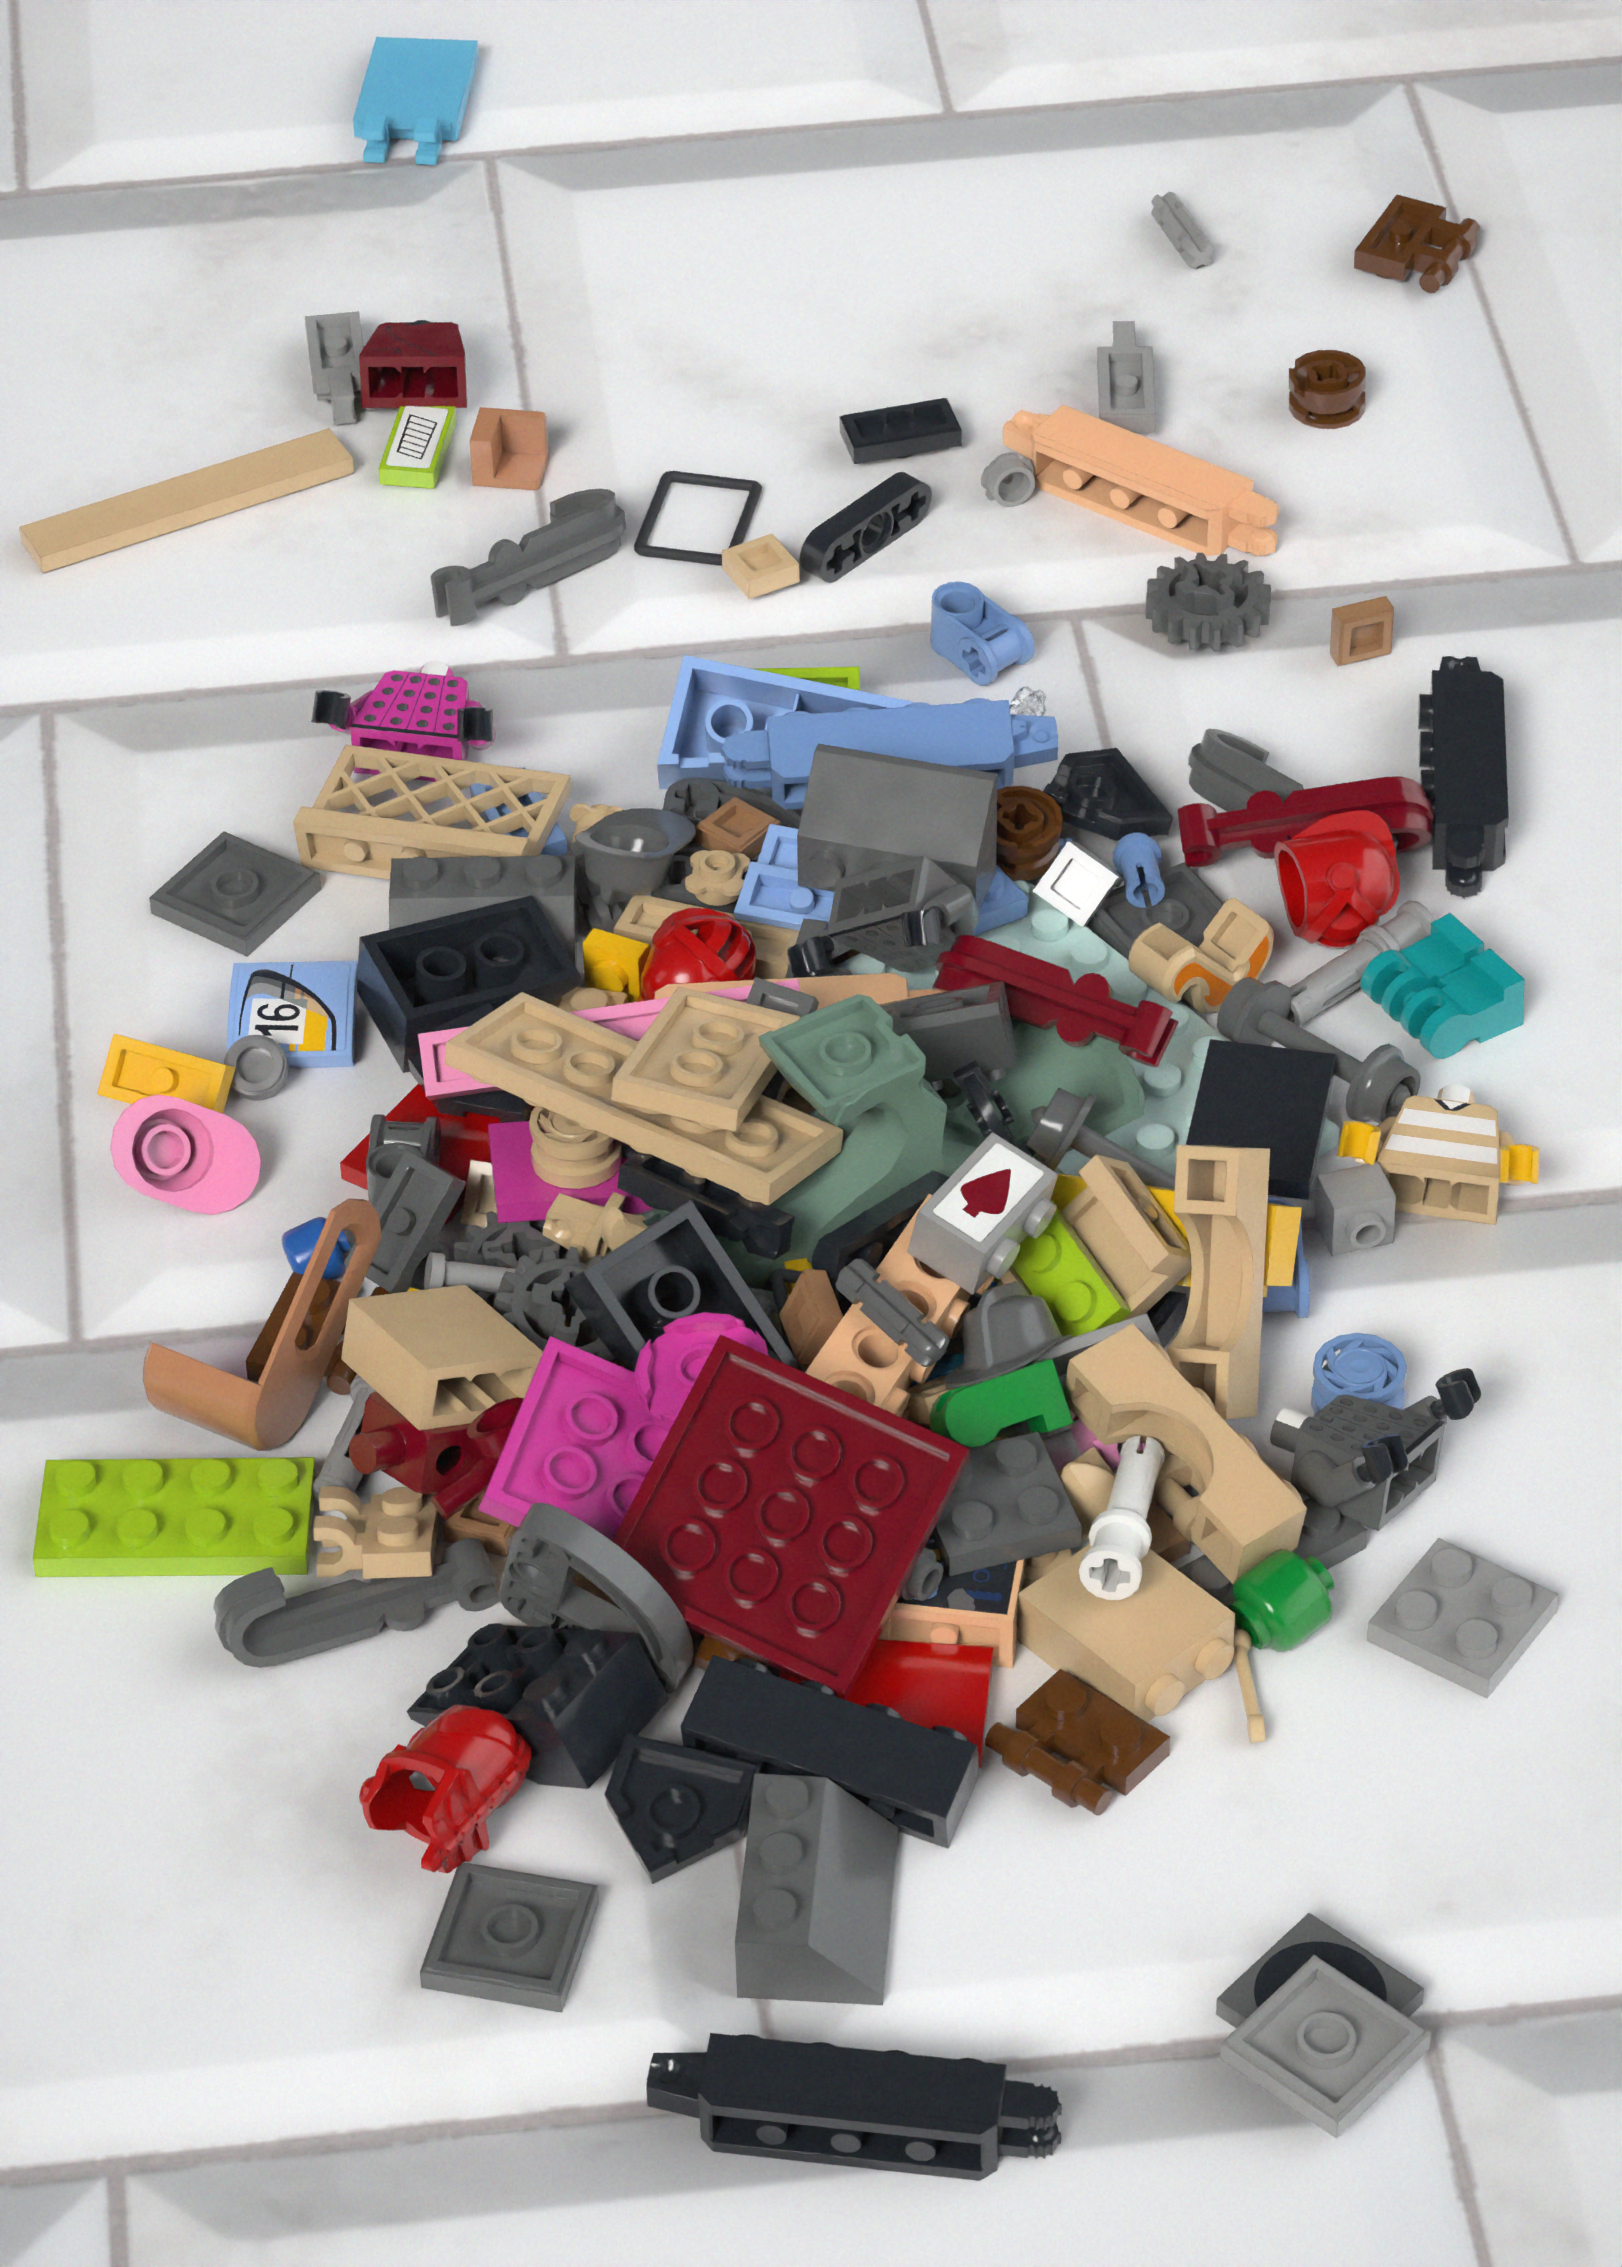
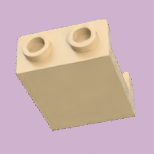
(1125, 1235)

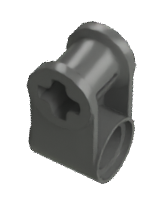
(388, 1143)

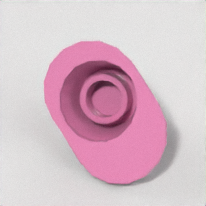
(185, 1154)

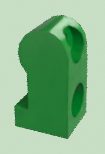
(979, 1410)

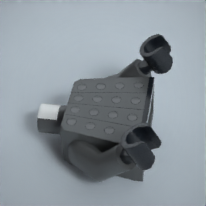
(892, 914)
(1370, 1454)

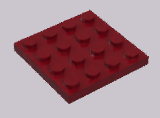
(788, 1514)

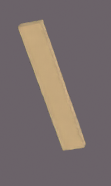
(186, 500)

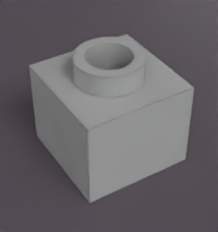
(1355, 1208)

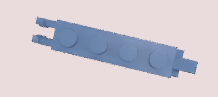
(961, 735)

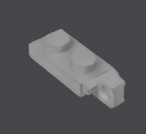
(334, 361)
(1126, 381)

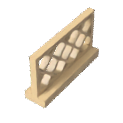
(370, 839)

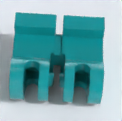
(1447, 989)

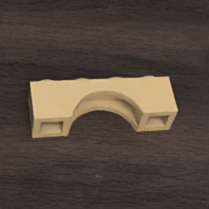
(1224, 1214)
(1134, 1390)

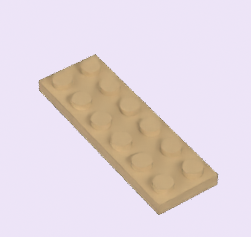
(570, 1069)

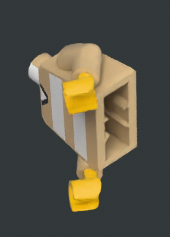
(1443, 1155)

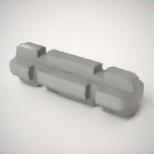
(1182, 230)

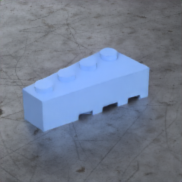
(728, 699)

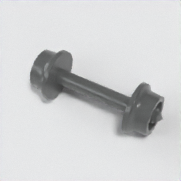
(1258, 1015)
(1062, 1127)

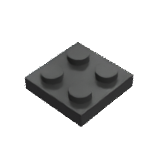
(1006, 1508)

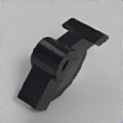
(988, 1106)

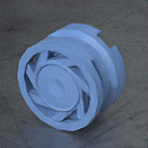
(1363, 1368)

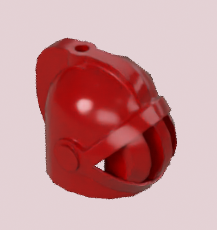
(1338, 877)
(684, 958)

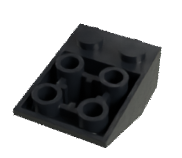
(559, 1689)

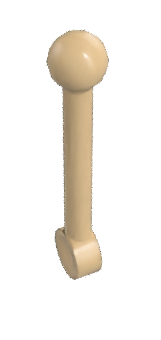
(1255, 1720)

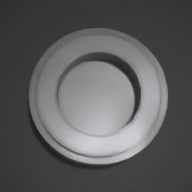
(259, 1067)

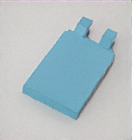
(414, 93)

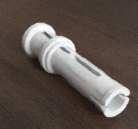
(1121, 1533)

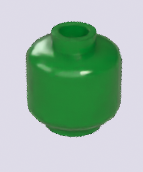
(1282, 1600)

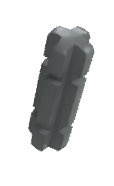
(589, 896)
(892, 1312)

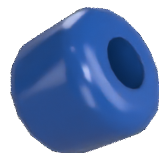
(300, 1243)

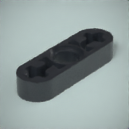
(843, 543)

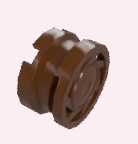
(1327, 388)
(1027, 832)

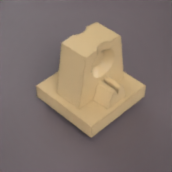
(579, 1224)

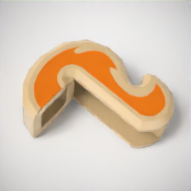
(1233, 948)

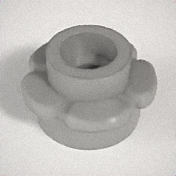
(1016, 487)

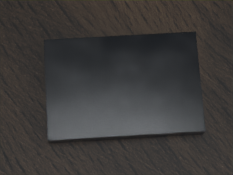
(1266, 1101)

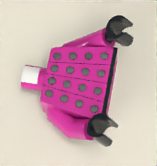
(411, 714)

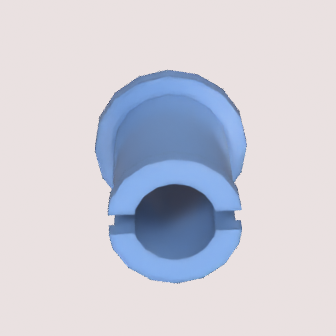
(1138, 862)

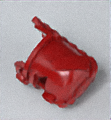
(474, 1766)

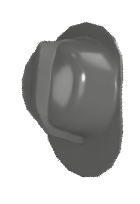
(632, 850)
(1004, 1334)

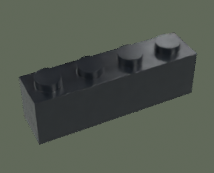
(803, 1729)

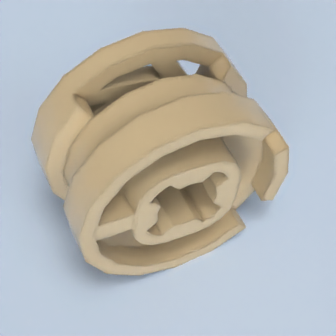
(569, 1153)

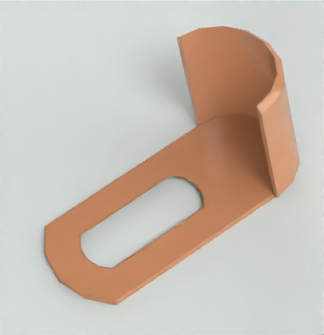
(273, 1409)

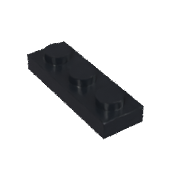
(873, 1231)

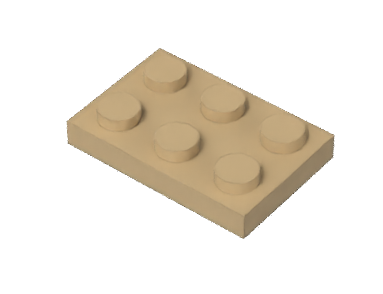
(701, 1060)

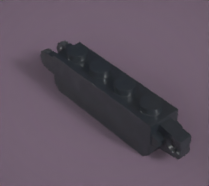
(1465, 771)
(855, 2106)

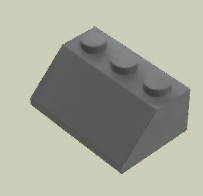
(887, 809)
(446, 886)
(958, 1029)
(814, 1894)

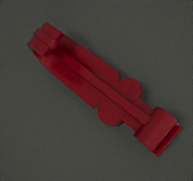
(1268, 820)
(1048, 997)

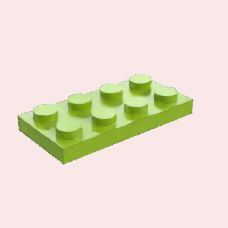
(174, 1517)

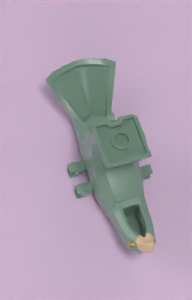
(895, 1121)

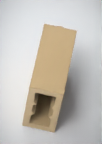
(437, 1354)
(1131, 1649)

